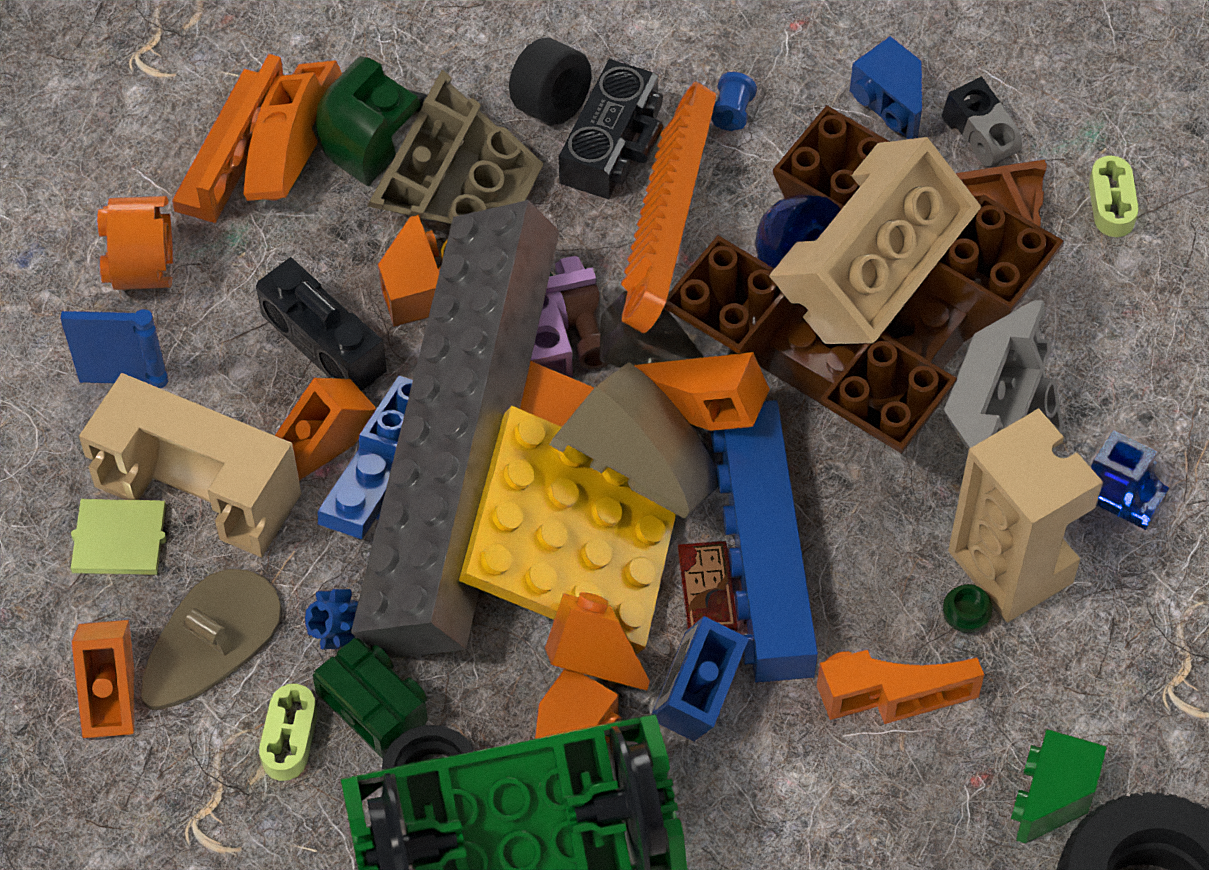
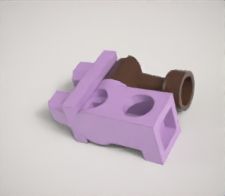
(569, 304)

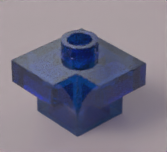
(1129, 480)

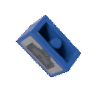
(699, 678)

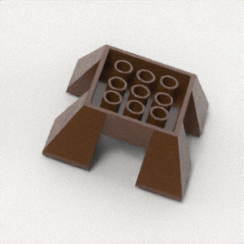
(900, 377)

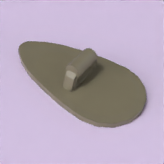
(210, 636)

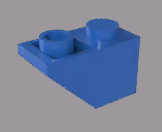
(890, 85)

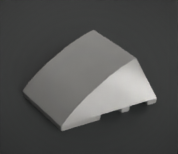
(1003, 378)

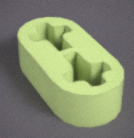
(1123, 196)
(278, 729)

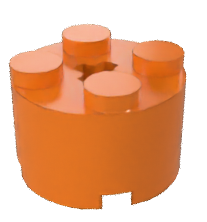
(136, 243)

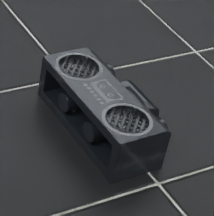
(601, 140)
(320, 325)

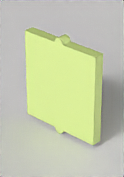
(118, 536)

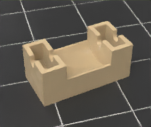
(878, 243)
(160, 436)
(1016, 513)

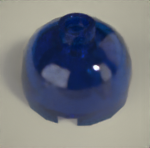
(792, 221)

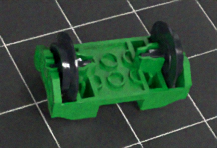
(526, 806)

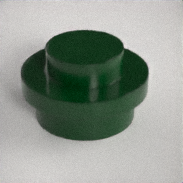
(967, 608)

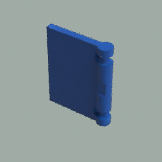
(114, 344)

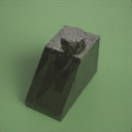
(625, 344)

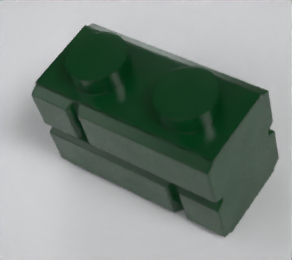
(370, 695)

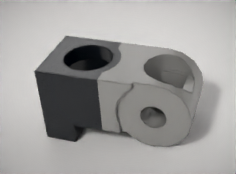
(982, 122)

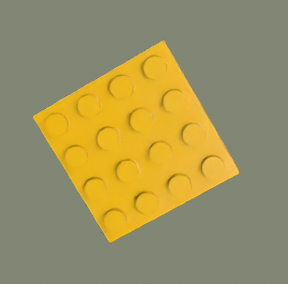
(565, 528)

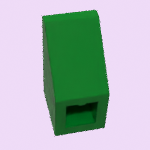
(1062, 784)

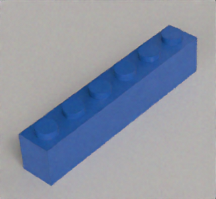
(766, 550)

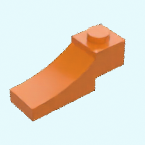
(859, 683)

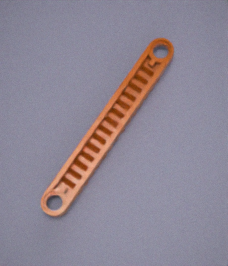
(666, 209)

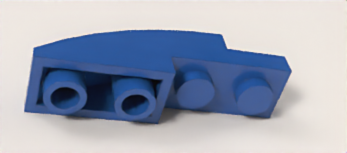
(362, 486)

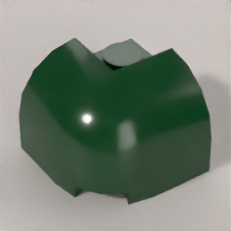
(360, 118)

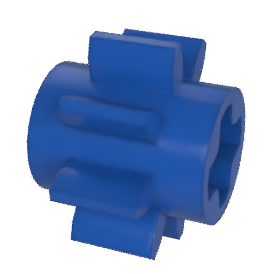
(332, 618)

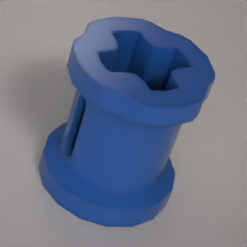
(735, 93)

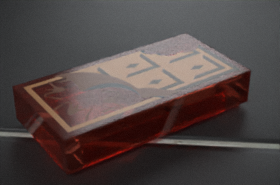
(707, 583)

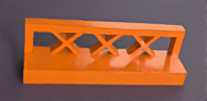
(226, 146)

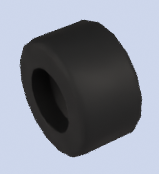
(550, 81)

